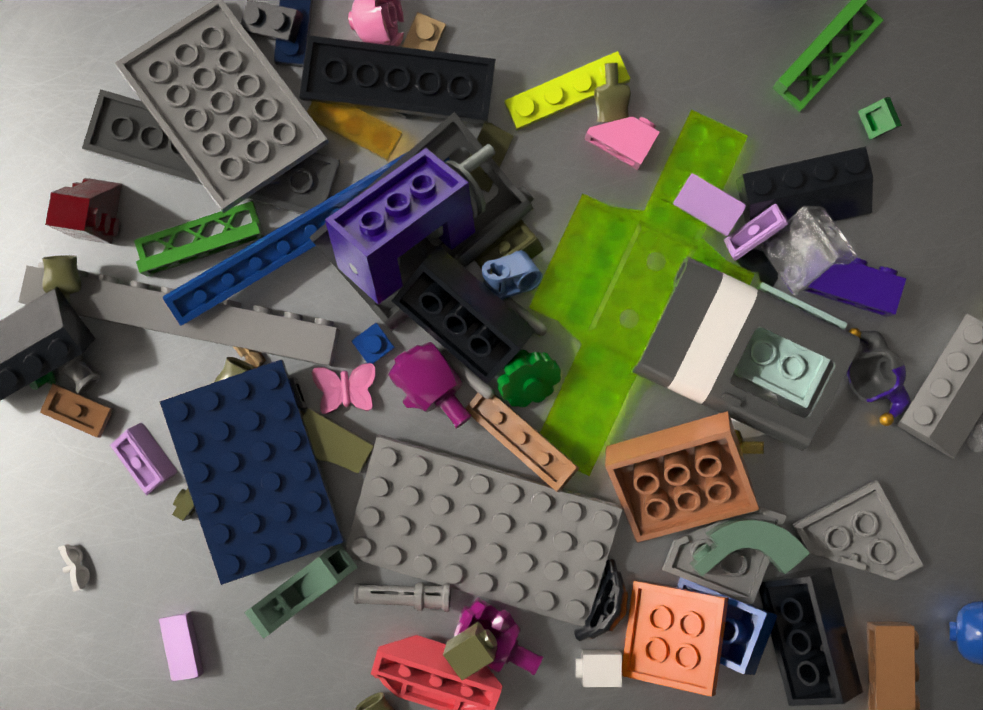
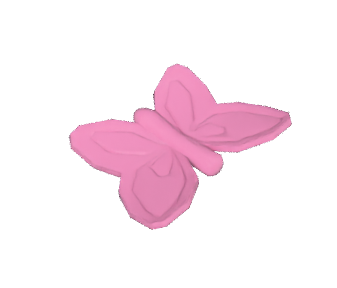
(344, 390)

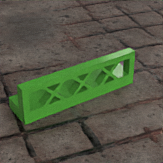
(816, 47)
(198, 249)

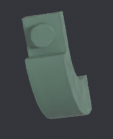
(775, 542)
(300, 590)

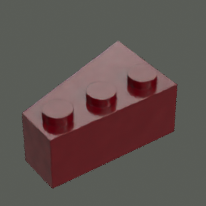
(86, 210)

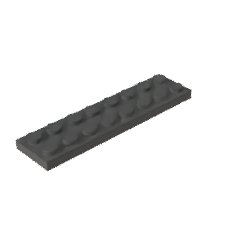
(129, 133)

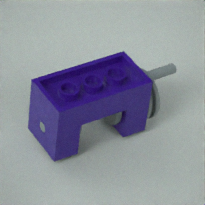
(400, 211)

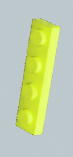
(562, 92)

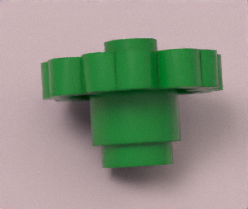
(528, 378)

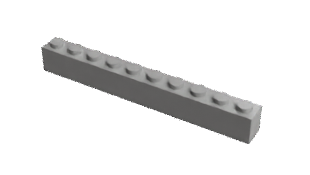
(221, 324)

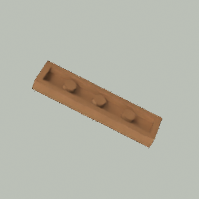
(523, 440)

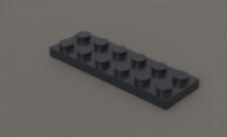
(397, 79)

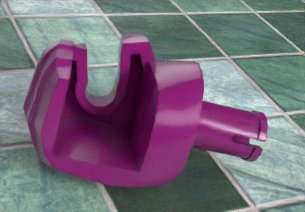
(429, 382)
(505, 632)

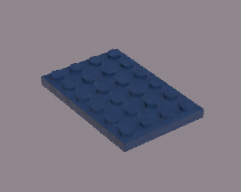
(252, 471)

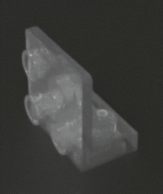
(807, 248)

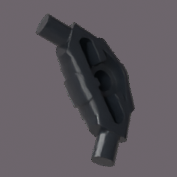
(608, 606)

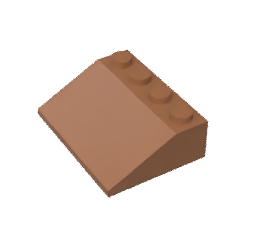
(681, 477)

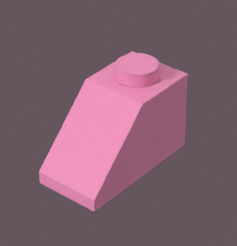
(625, 139)

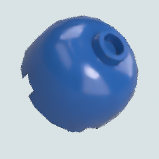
(968, 632)

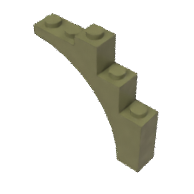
(330, 443)

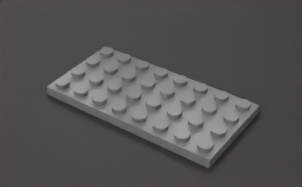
(482, 530)

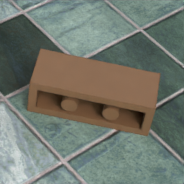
(892, 666)

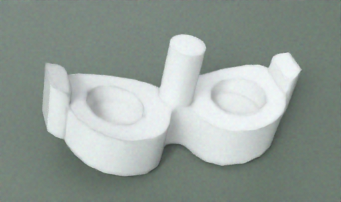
(79, 574)

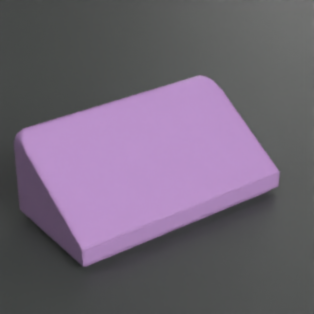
(709, 204)
(756, 231)
(143, 458)
(181, 646)

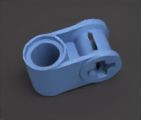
(511, 273)

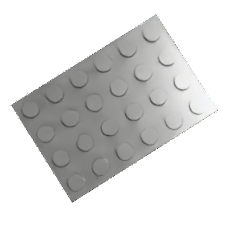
(221, 104)

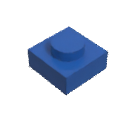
(373, 344)

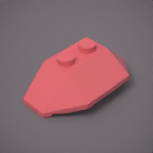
(421, 674)

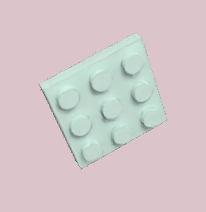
(782, 364)

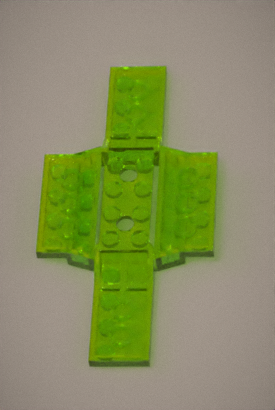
(586, 265)

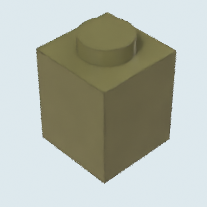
(470, 650)

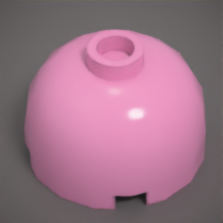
(377, 21)

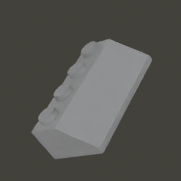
(951, 393)

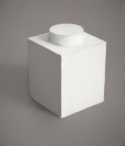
(599, 668)

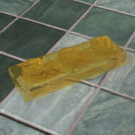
(357, 127)

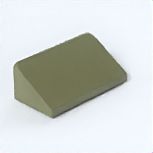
(500, 141)
(514, 240)

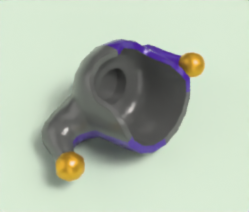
(879, 375)

